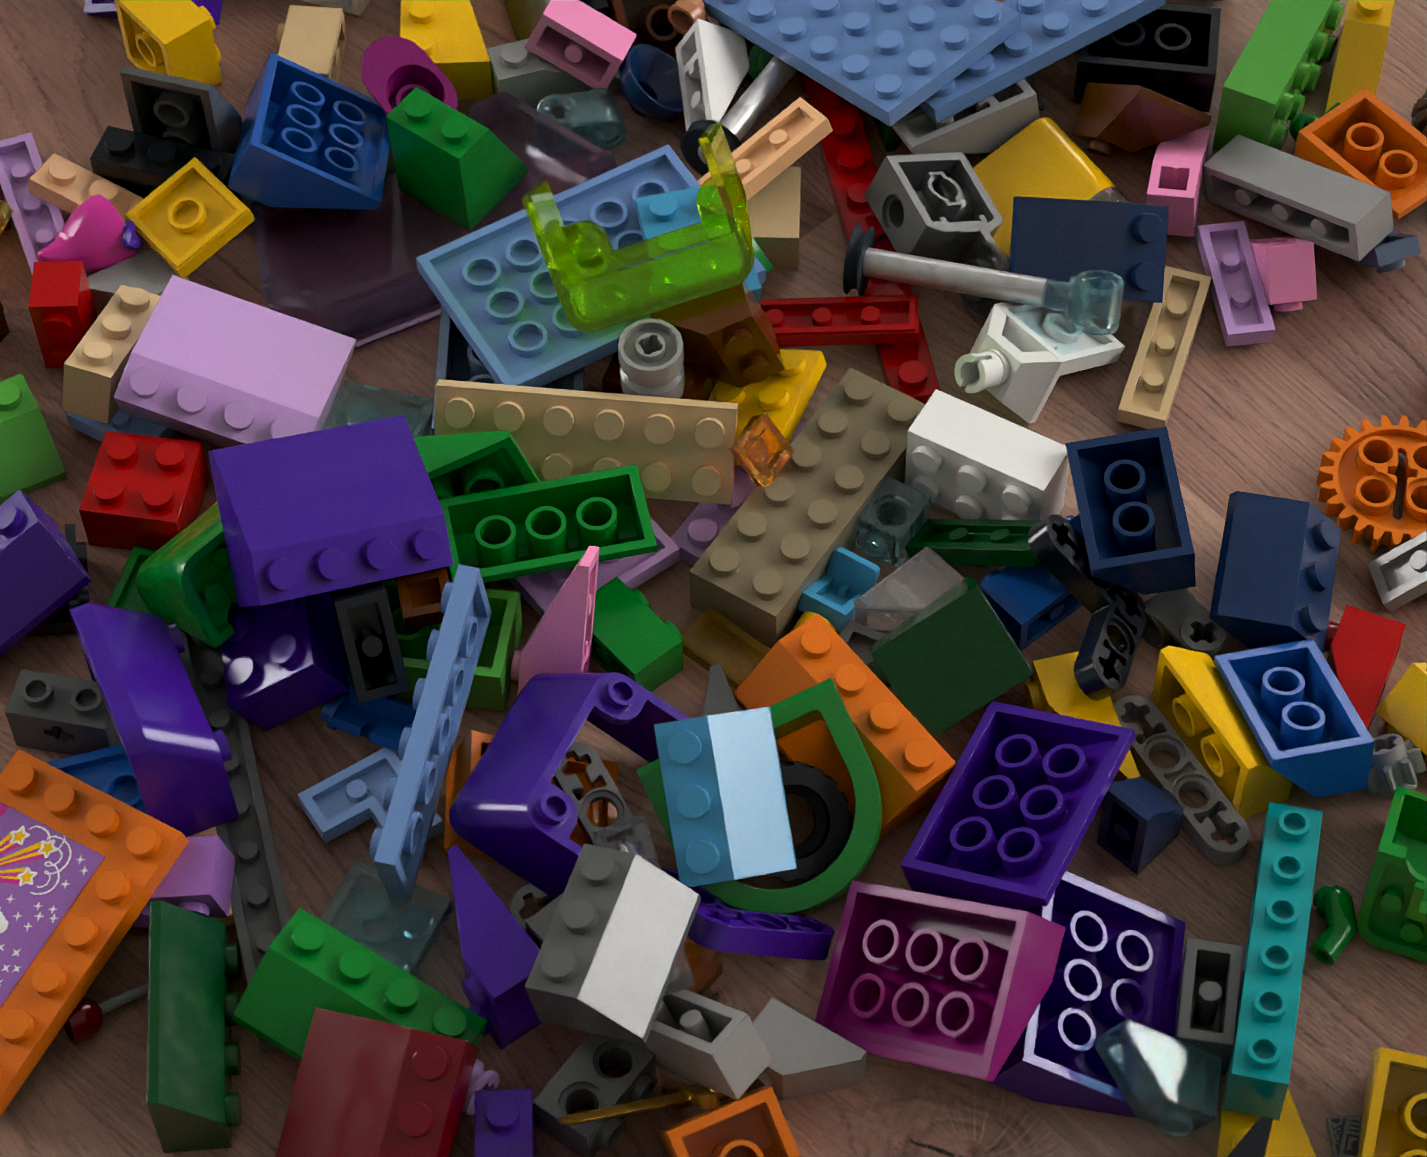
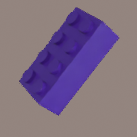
(283, 659)

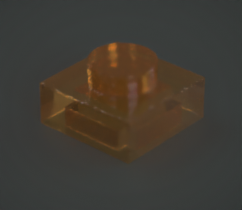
(761, 450)

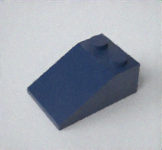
(1072, 236)

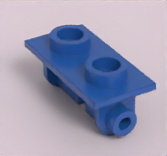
(377, 719)

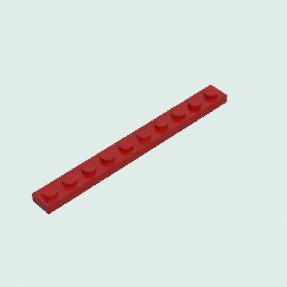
(849, 173)

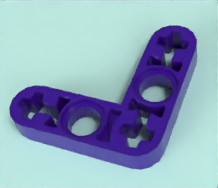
(755, 931)

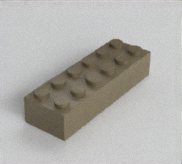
(791, 527)

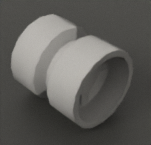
(651, 359)

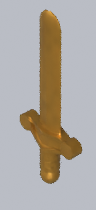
(672, 1094)

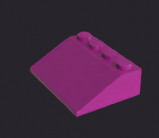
(936, 978)

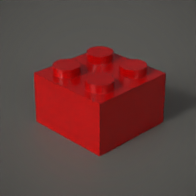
(143, 490)

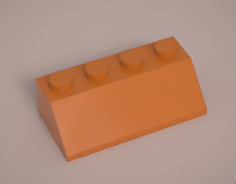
(902, 752)

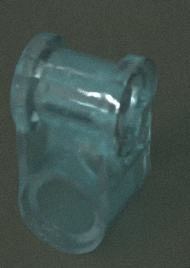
(589, 114)

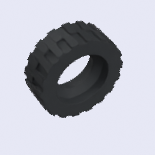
(830, 822)

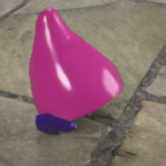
(95, 236)

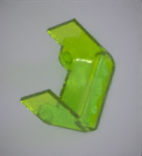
(615, 286)

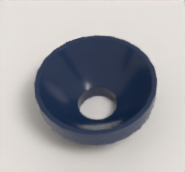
(651, 83)

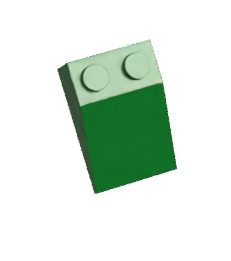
(473, 462)

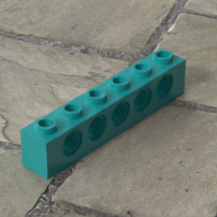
(1273, 962)

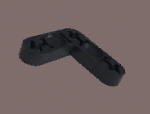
(1115, 611)

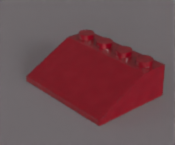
(376, 1090)

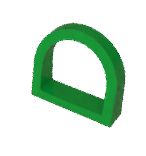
(788, 716)

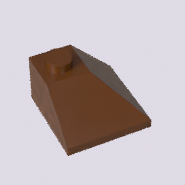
(1131, 118)

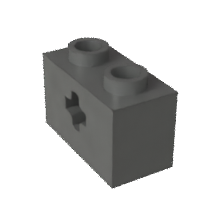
(59, 714)

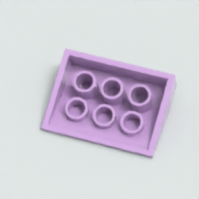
(231, 368)

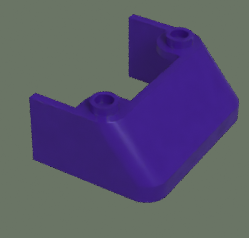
(157, 716)
(508, 797)

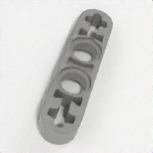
(1184, 776)

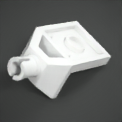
(1026, 352)

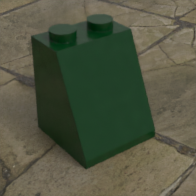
(949, 658)

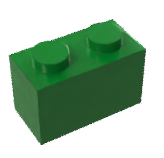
(633, 638)

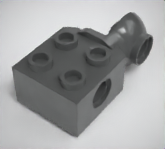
(939, 212)

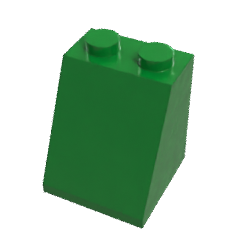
(450, 159)

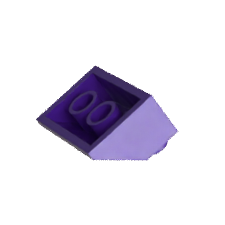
(35, 569)

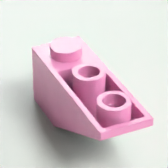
(1178, 179)

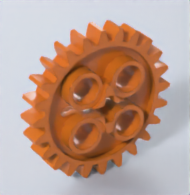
(1361, 482)

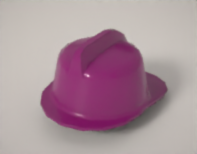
(398, 66)

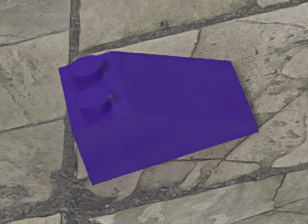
(494, 955)

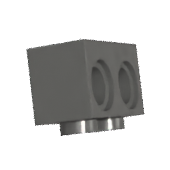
(585, 1086)

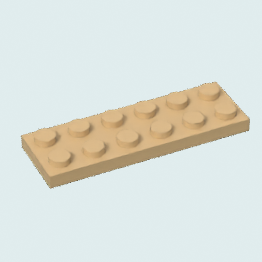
(567, 433)

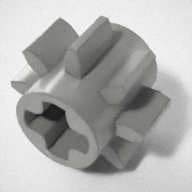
(1394, 765)

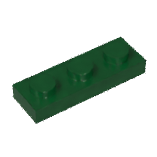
(977, 542)

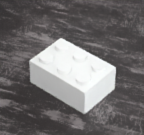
(983, 463)

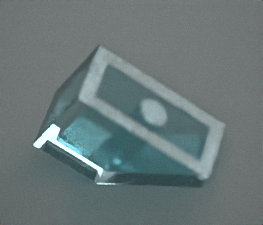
(1162, 1077)

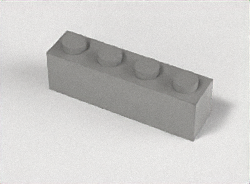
(1299, 197)

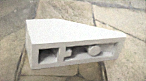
(710, 70)

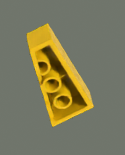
(452, 41)

